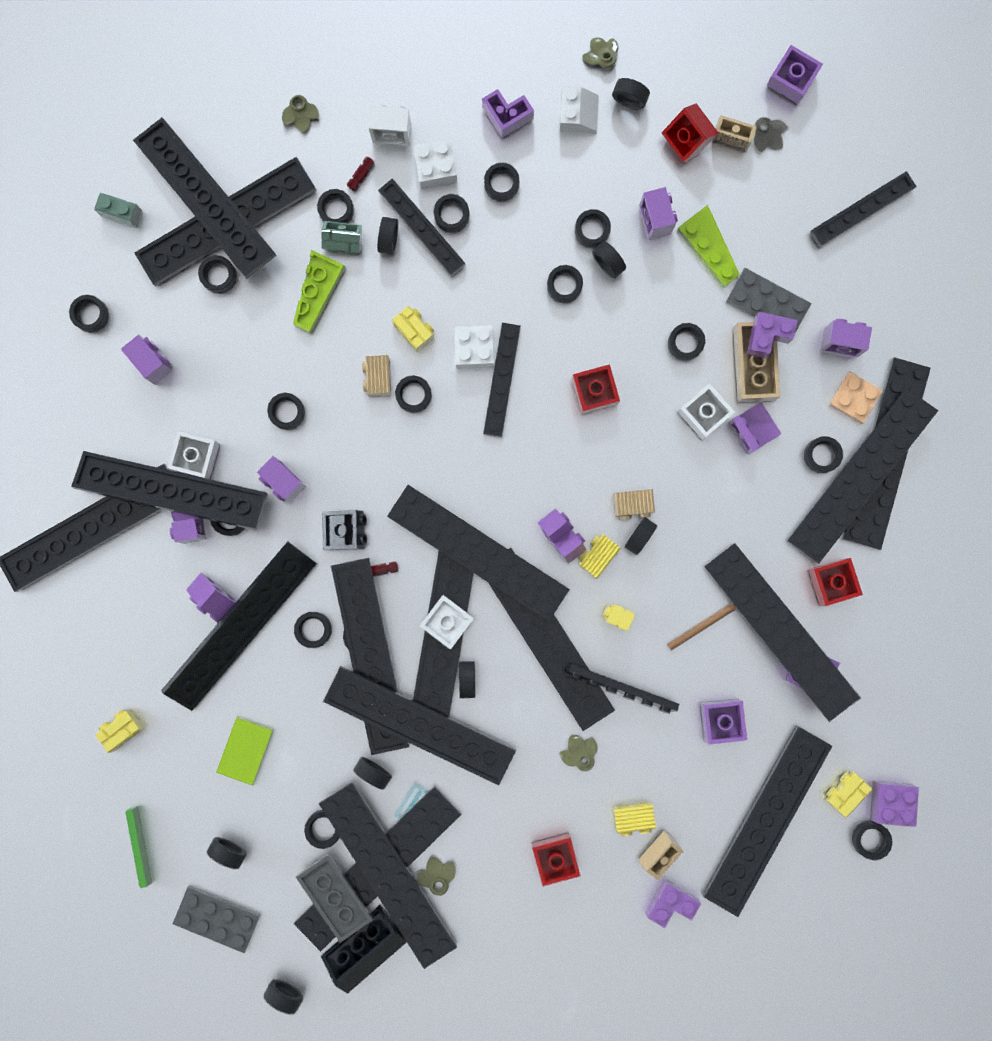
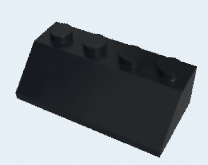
(363, 951)

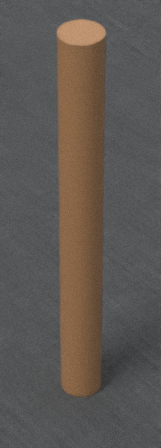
(702, 626)

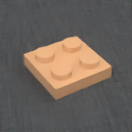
(855, 397)

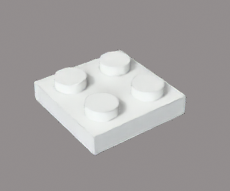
(446, 622)

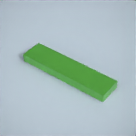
(138, 847)

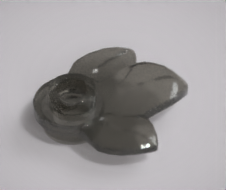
(771, 136)

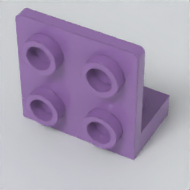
(755, 428)

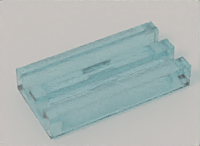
(421, 789)

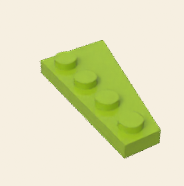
(708, 243)
(319, 284)

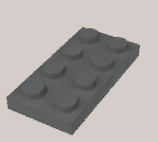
(757, 294)
(334, 897)
(216, 919)

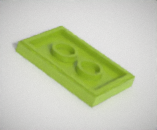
(244, 751)

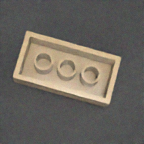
(755, 376)

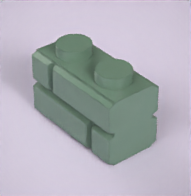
(118, 209)
(341, 237)

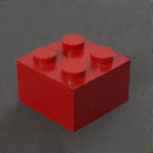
(689, 132)
(595, 389)
(835, 582)
(555, 859)

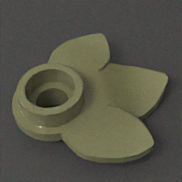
(600, 50)
(299, 116)
(577, 751)
(435, 873)

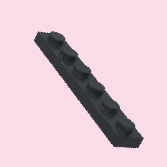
(863, 209)
(421, 227)
(501, 380)
(614, 686)

